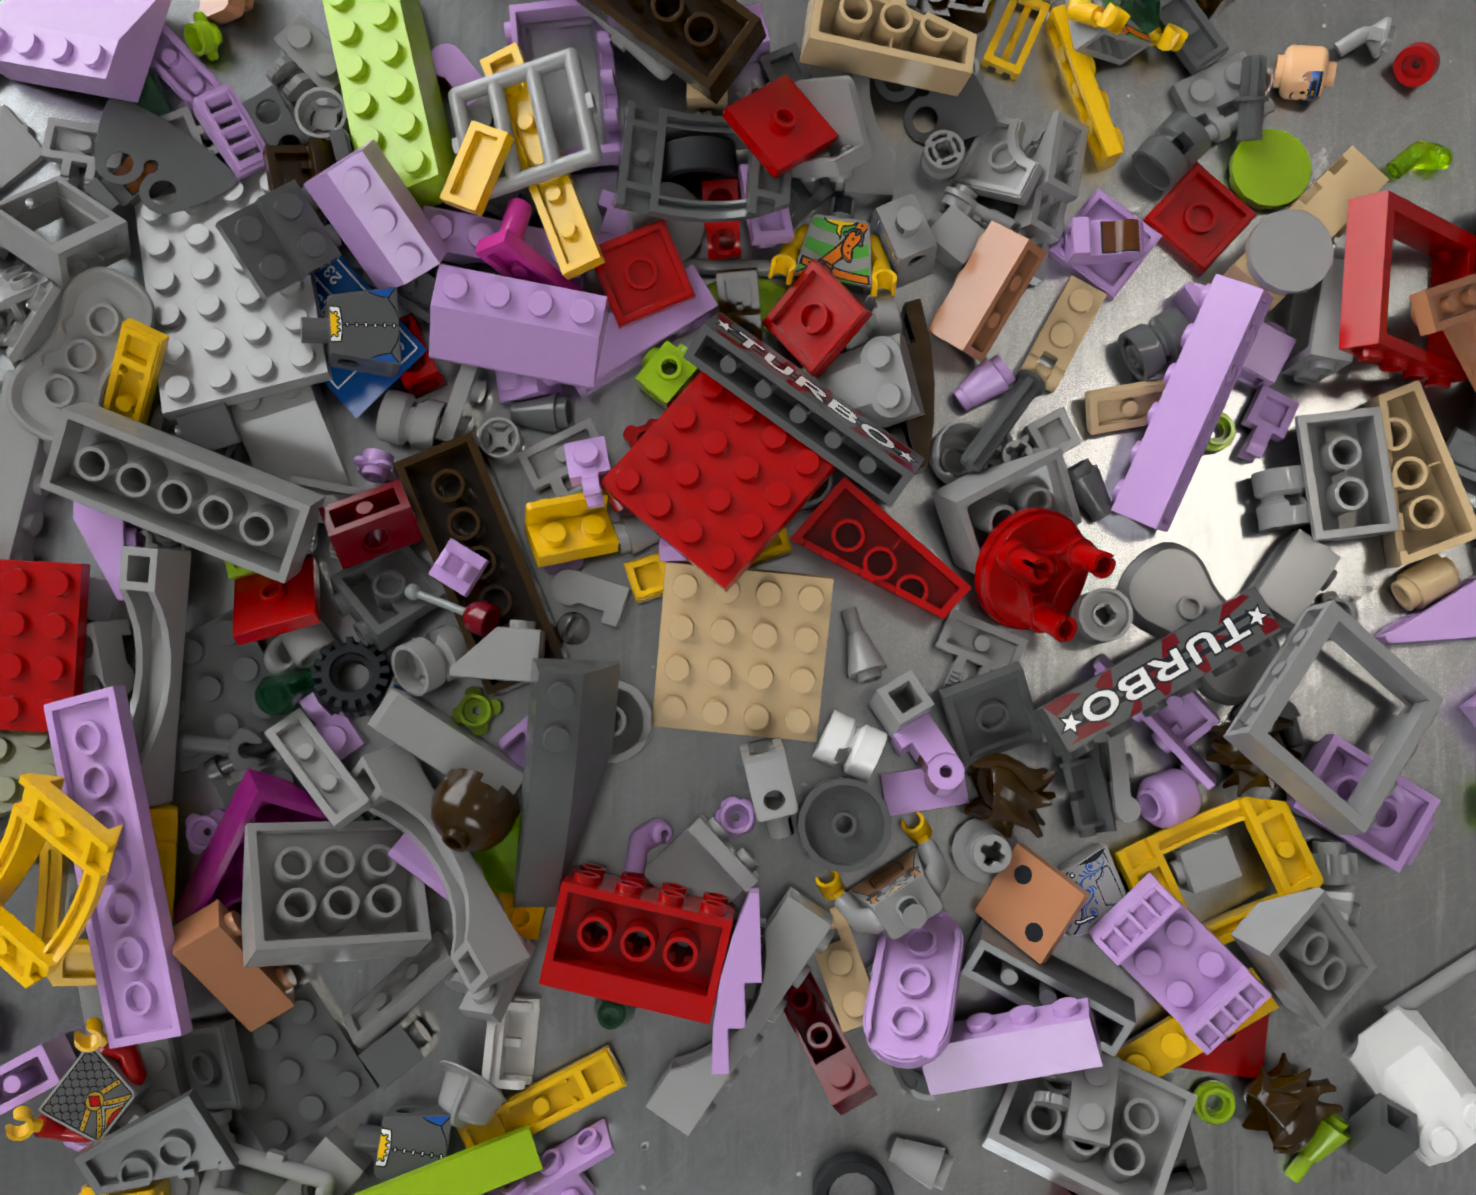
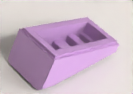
(220, 107)

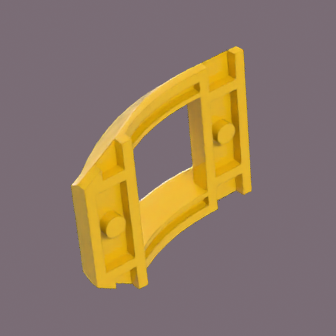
(54, 817)
(1272, 832)
(78, 966)

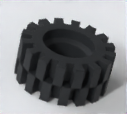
(351, 701)

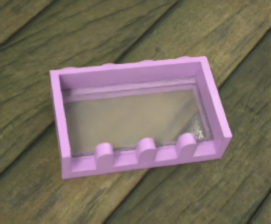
(561, 24)

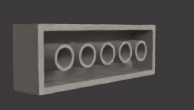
(181, 491)

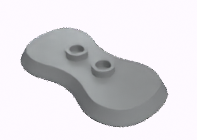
(79, 351)
(1172, 587)

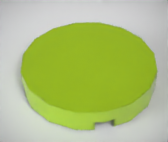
(1270, 170)

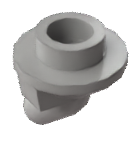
(1376, 37)

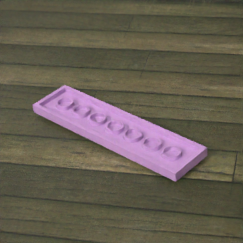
(132, 922)

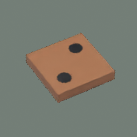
(1032, 903)

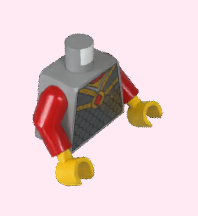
(92, 1097)

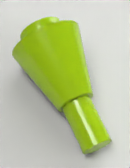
(1327, 1139)

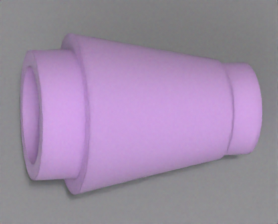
(984, 383)

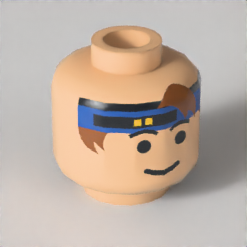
(1304, 72)

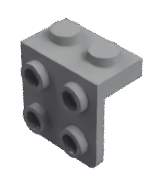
(840, 106)
(704, 862)

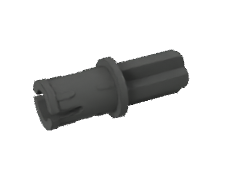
(1252, 98)

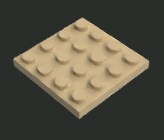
(742, 655)

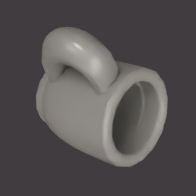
(302, 645)

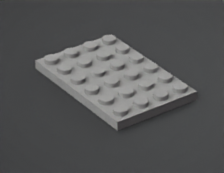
(220, 331)

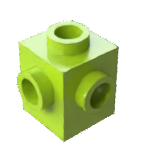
(654, 377)

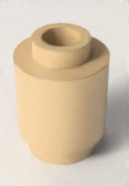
(1425, 582)

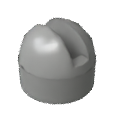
(579, 634)

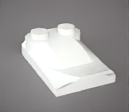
(1415, 1069)

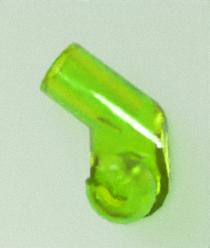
(1422, 156)

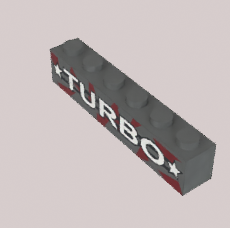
(803, 407)
(1156, 672)

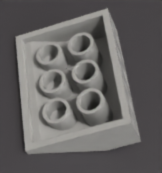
(328, 895)
(1143, 1144)

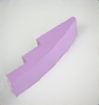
(739, 967)

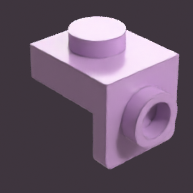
(522, 388)

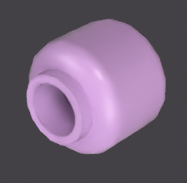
(1169, 798)

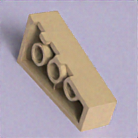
(888, 44)
(1328, 201)
(1426, 485)

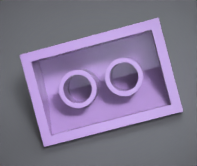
(377, 217)

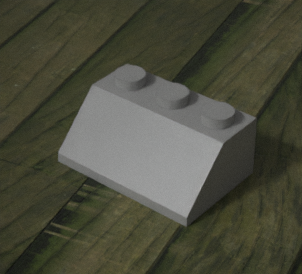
(1346, 474)
(1305, 953)

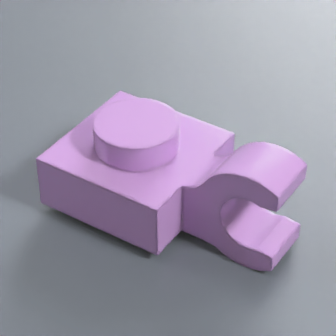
(1269, 419)
(587, 466)
(336, 730)

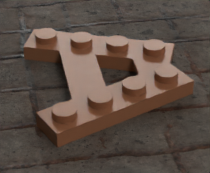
(1453, 310)

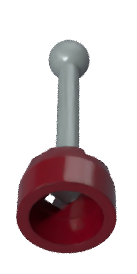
(477, 617)

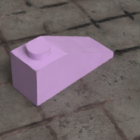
(1445, 619)

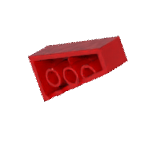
(873, 545)

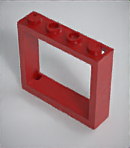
(1370, 231)

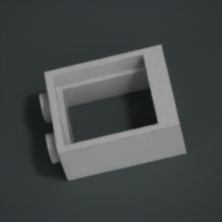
(100, 241)
(1316, 327)

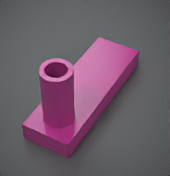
(512, 256)

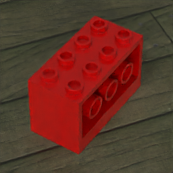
(632, 969)

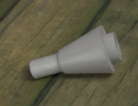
(862, 655)

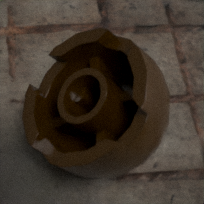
(472, 812)

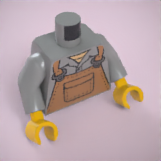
(899, 894)

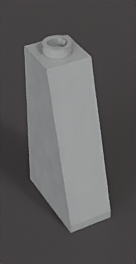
(442, 741)

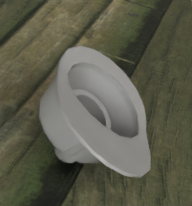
(468, 1096)

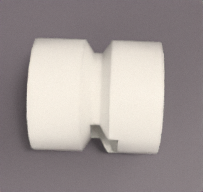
(850, 746)

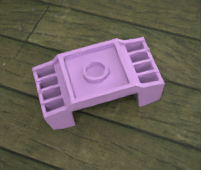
(1179, 963)

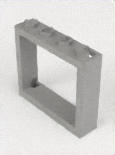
(1276, 687)

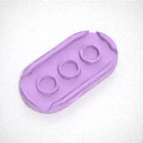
(914, 993)

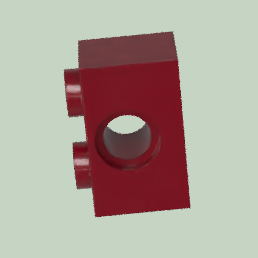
(370, 524)

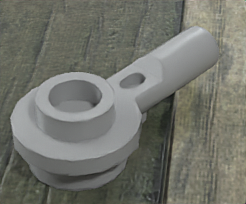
(965, 199)

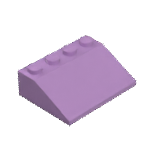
(81, 44)

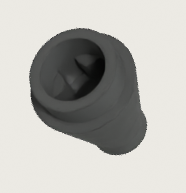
(545, 413)
(1090, 489)

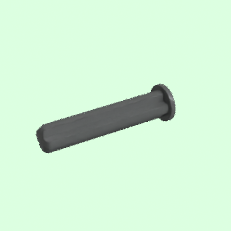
(1002, 420)

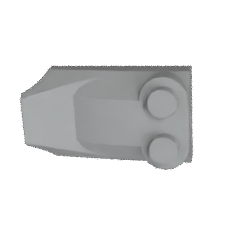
(876, 380)

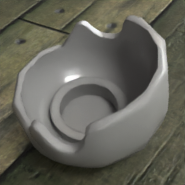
(948, 448)

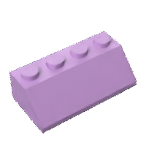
(517, 326)

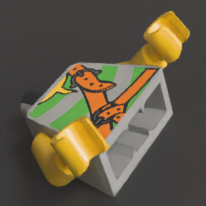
(1109, 34)
(842, 247)

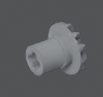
(981, 851)

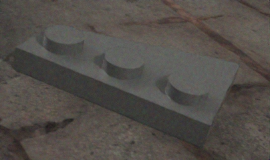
(160, 1145)

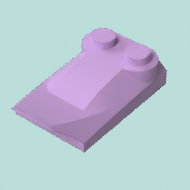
(1401, 820)

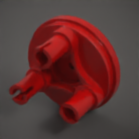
(1036, 571)

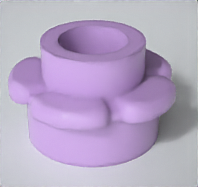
(743, 808)

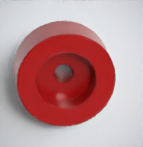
(1416, 64)

